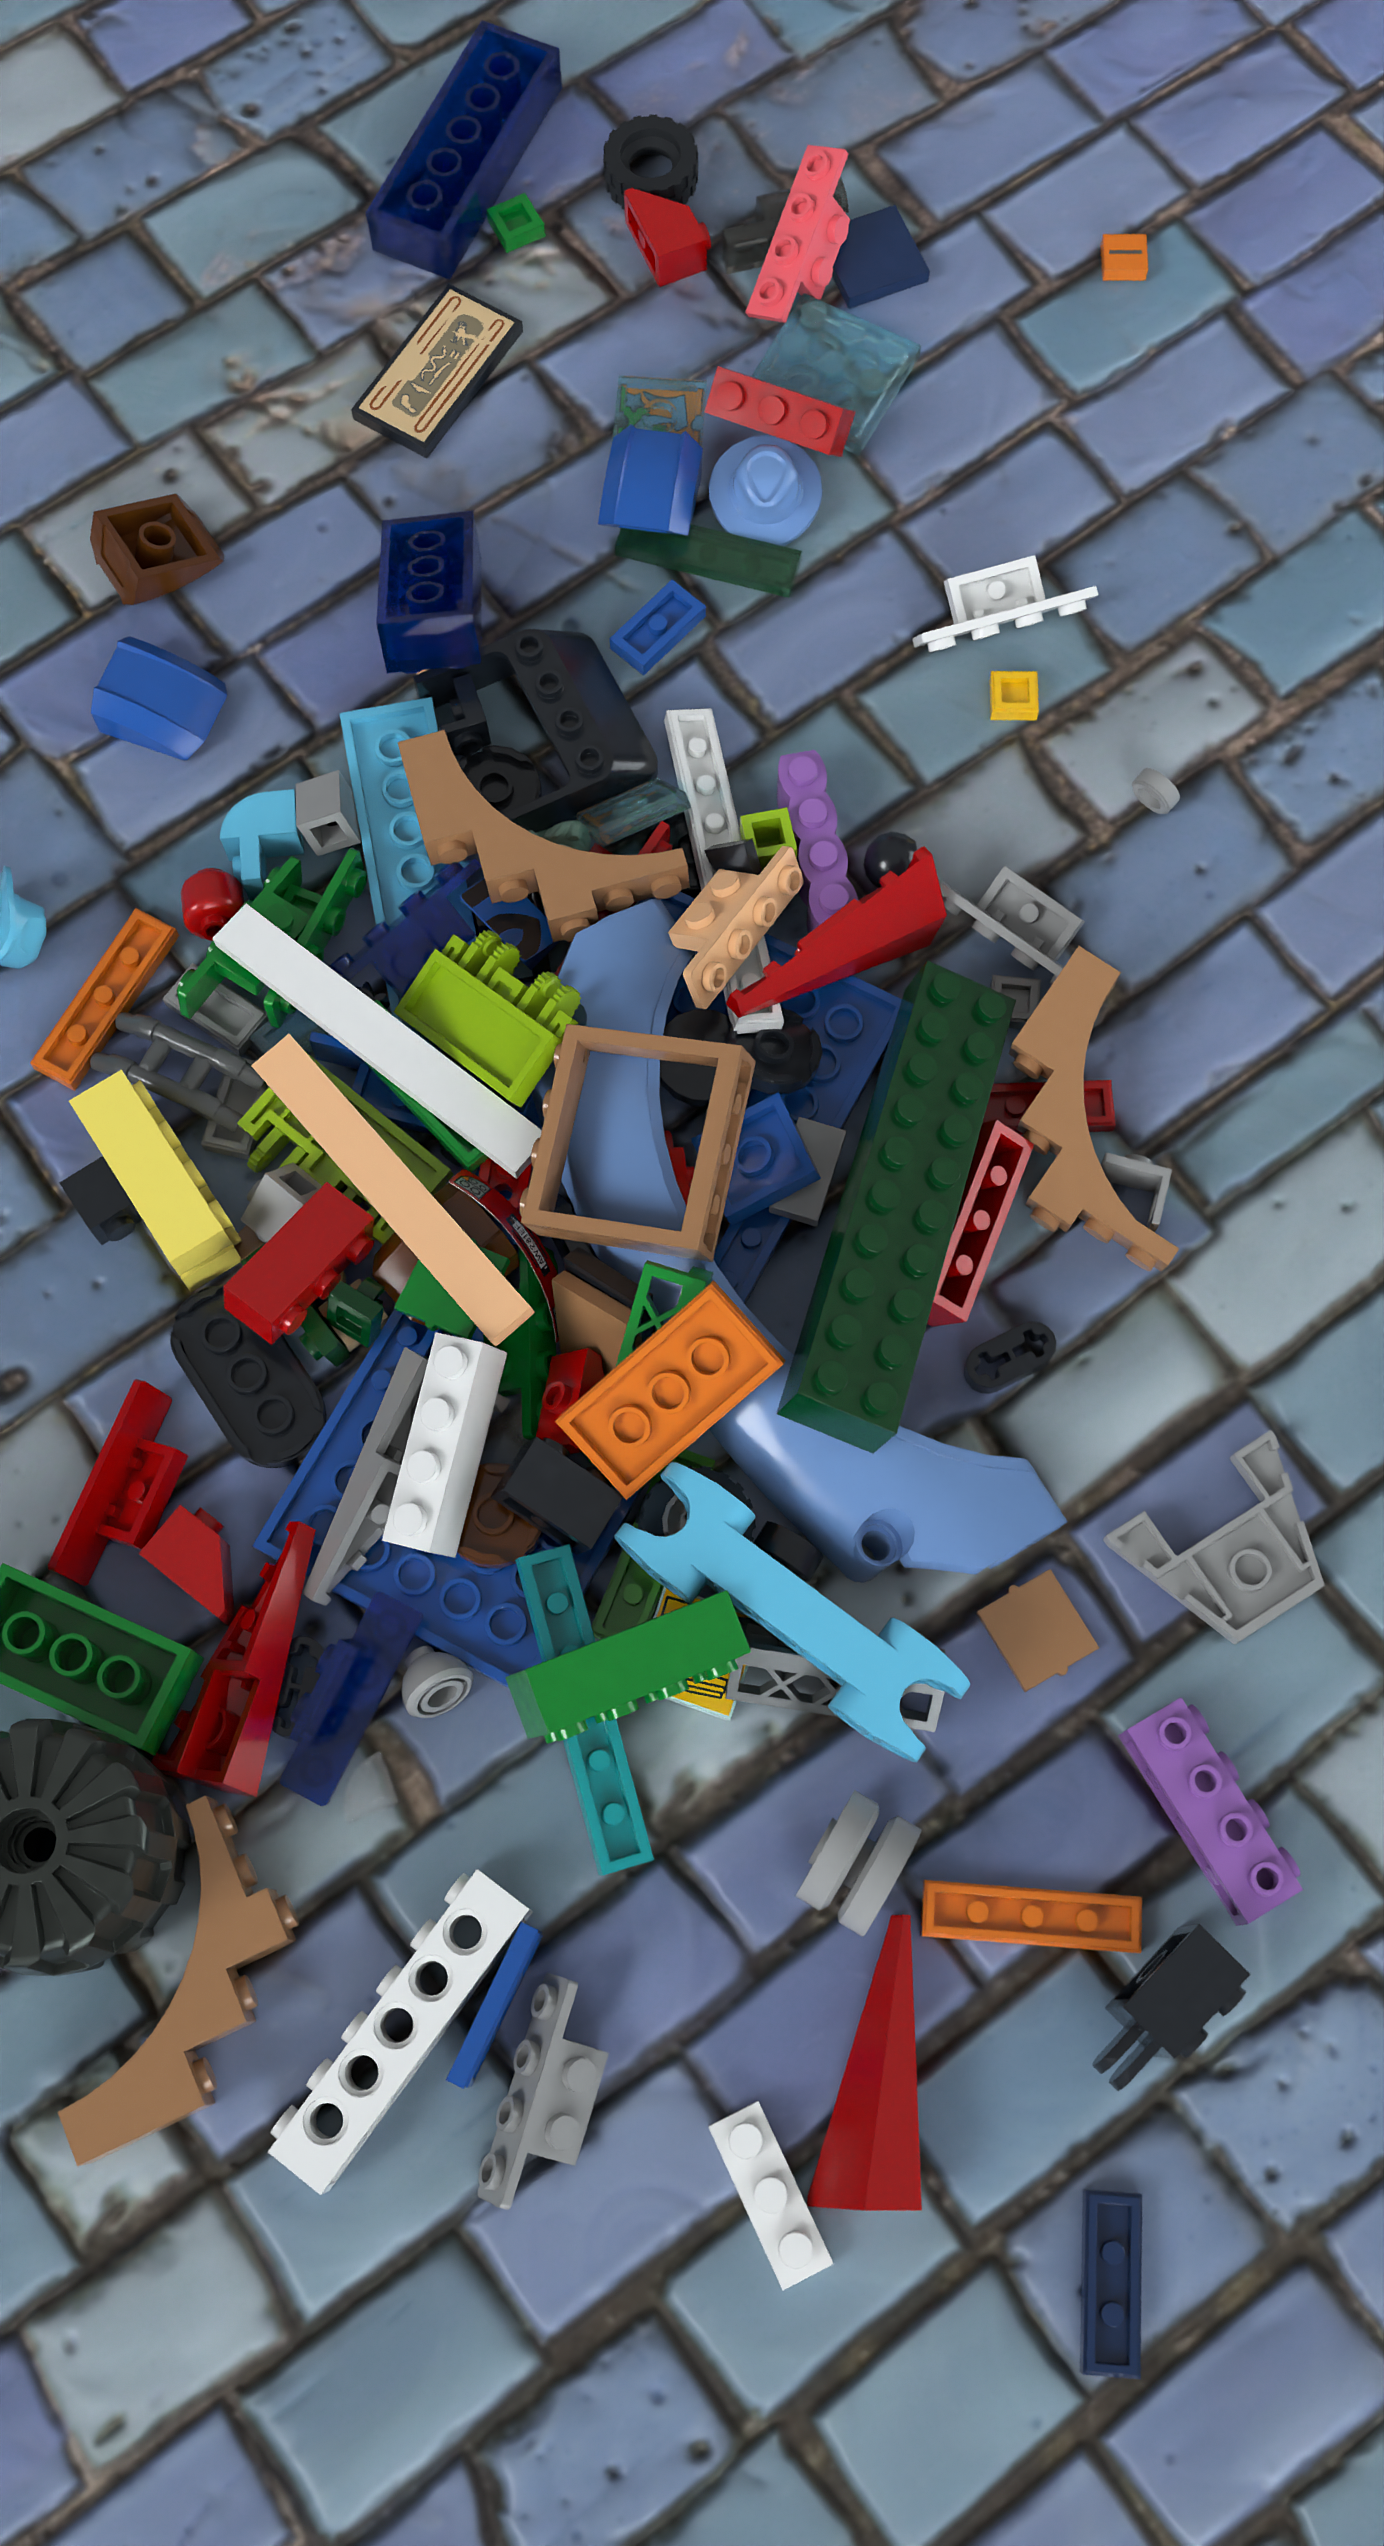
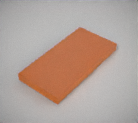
(670, 1390)

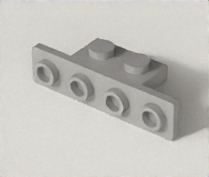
(1022, 917)
(547, 2096)

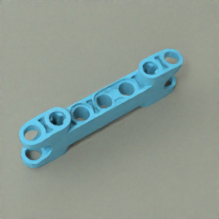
(867, 1666)

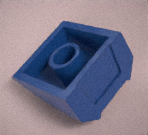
(651, 481)
(156, 699)

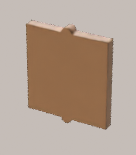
(1037, 1630)

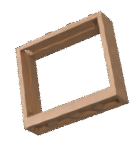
(714, 1159)

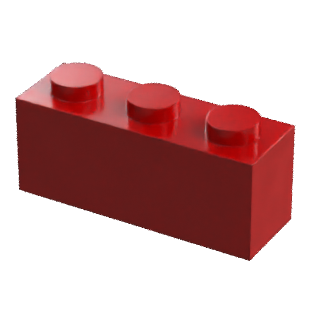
(779, 412)
(299, 1264)

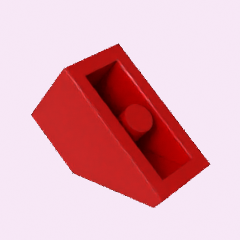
(666, 236)
(195, 1559)

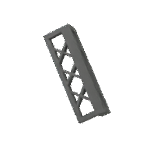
(776, 1657)

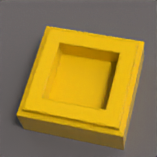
(1014, 695)

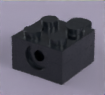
(1171, 2002)

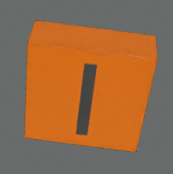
(1124, 257)

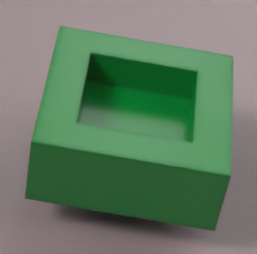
(515, 222)

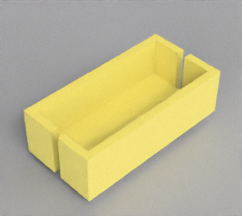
(159, 1179)

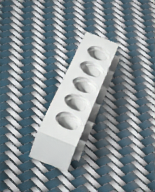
(323, 2158)

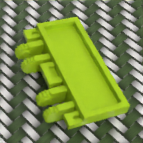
(489, 1017)

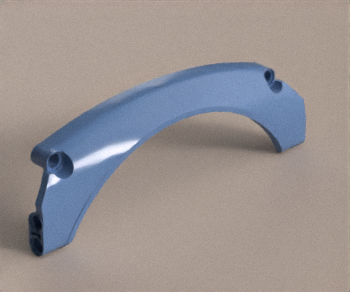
(908, 1498)

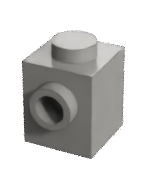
(327, 813)
(277, 1199)

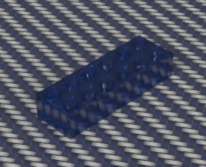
(464, 150)

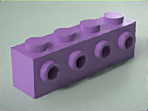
(1211, 1812)

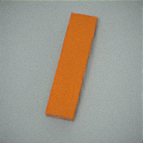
(106, 993)
(1031, 1916)

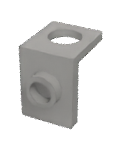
(1140, 1174)

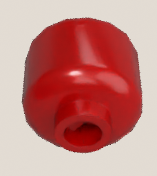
(210, 901)

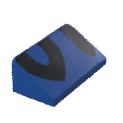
(514, 922)

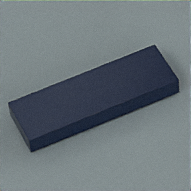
(1111, 2284)

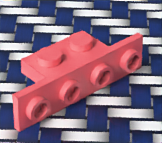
(805, 237)

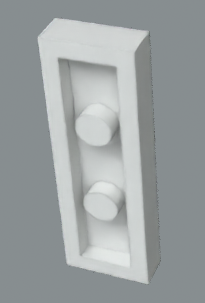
(770, 2195)

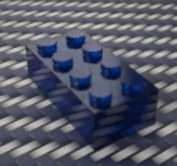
(430, 592)

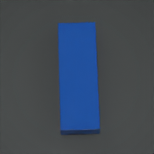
(495, 2006)

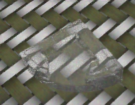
(369, 1789)

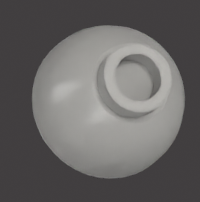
(434, 1682)

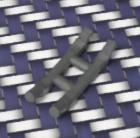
(187, 1091)

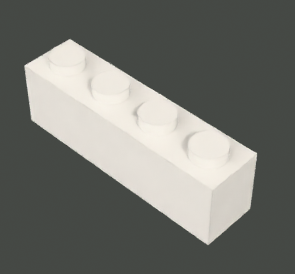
(445, 1445)

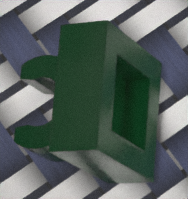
(357, 1311)

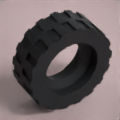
(645, 137)

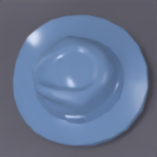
(765, 490)

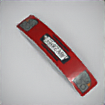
(511, 1221)

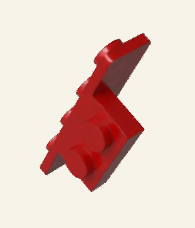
(124, 1488)

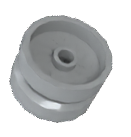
(858, 1863)

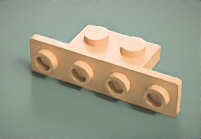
(731, 920)

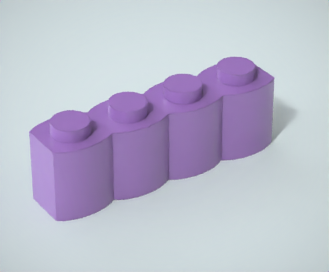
(814, 825)

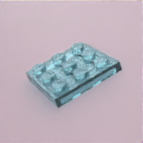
(840, 362)

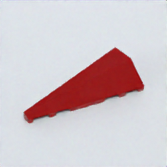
(873, 2133)

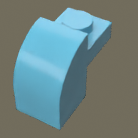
(260, 829)

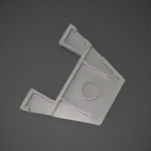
(1242, 1570)

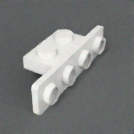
(997, 596)

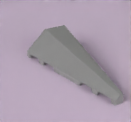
(371, 1487)

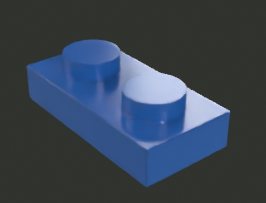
(657, 627)

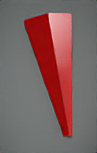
(857, 937)
(230, 1725)

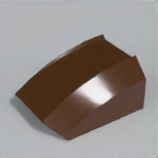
(152, 547)
(396, 1261)

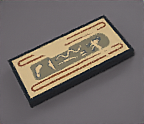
(437, 370)

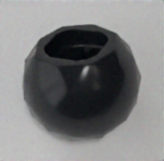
(888, 853)

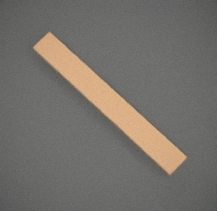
(394, 1191)

